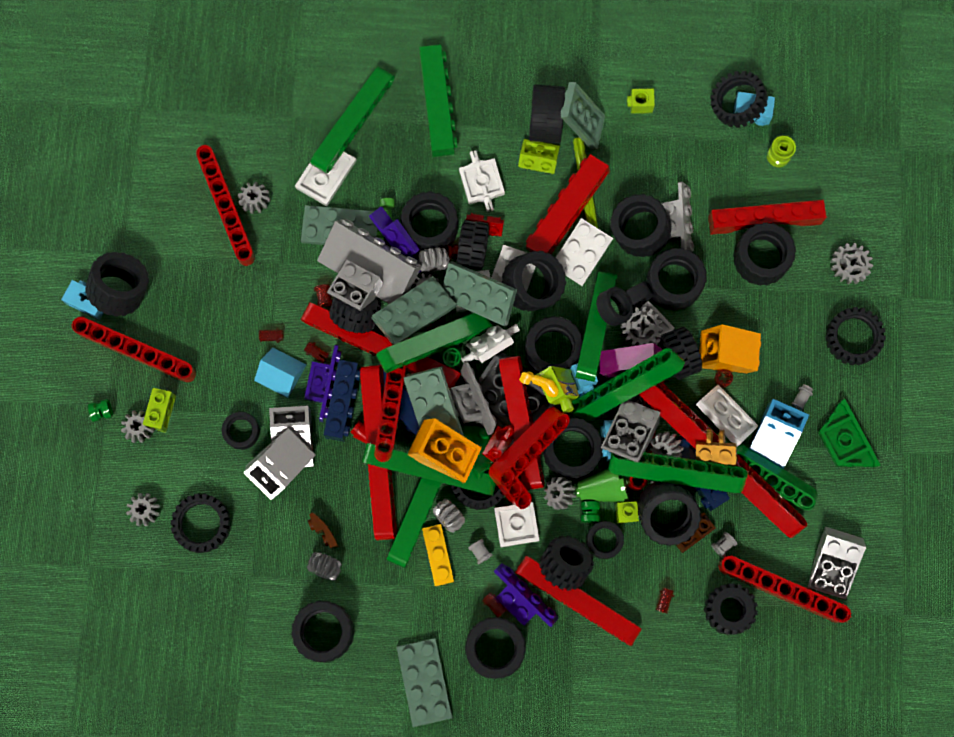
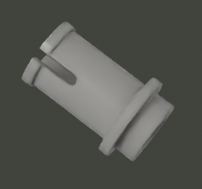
(802, 397)

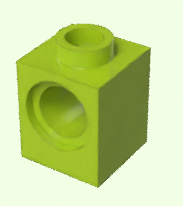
(646, 95)
(626, 512)

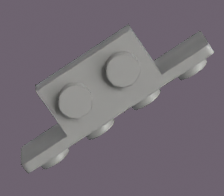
(679, 214)
(471, 402)

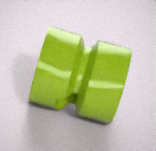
(781, 151)

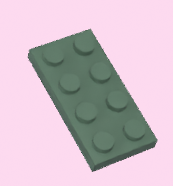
(582, 115)
(320, 220)
(479, 293)
(413, 311)
(432, 398)
(424, 682)

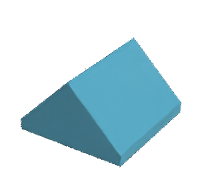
(279, 372)

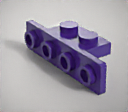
(394, 233)
(320, 382)
(521, 600)

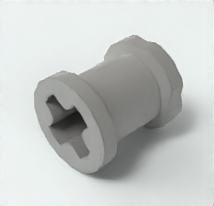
(724, 544)
(480, 551)

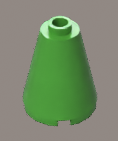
(603, 488)

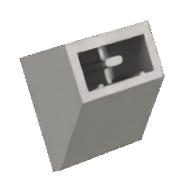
(355, 286)

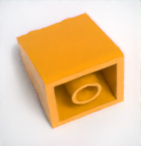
(730, 349)

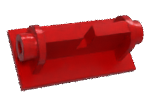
(495, 223)
(498, 442)

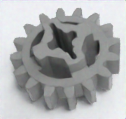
(858, 266)
(650, 328)

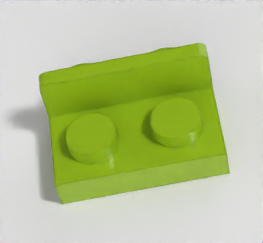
(538, 156)
(159, 409)

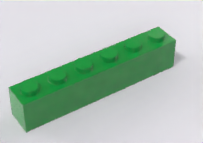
(437, 100)

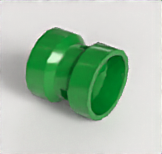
(449, 357)
(100, 410)
(590, 512)

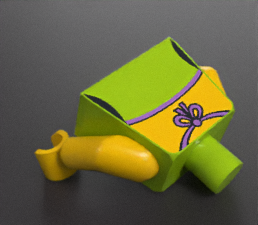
(556, 384)

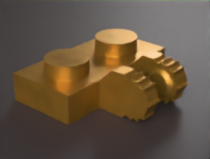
(716, 452)

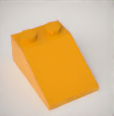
(444, 450)

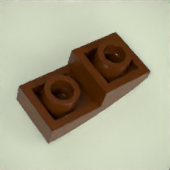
(319, 526)
(704, 529)

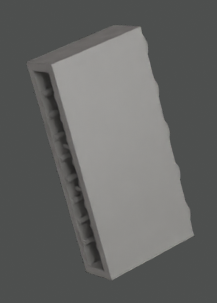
(372, 254)

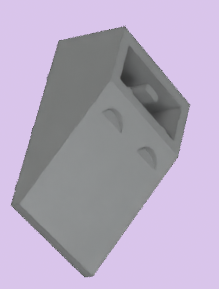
(297, 419)
(631, 430)
(279, 463)
(836, 562)

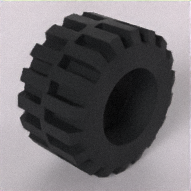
(473, 244)
(352, 319)
(684, 345)
(558, 571)
(747, 604)

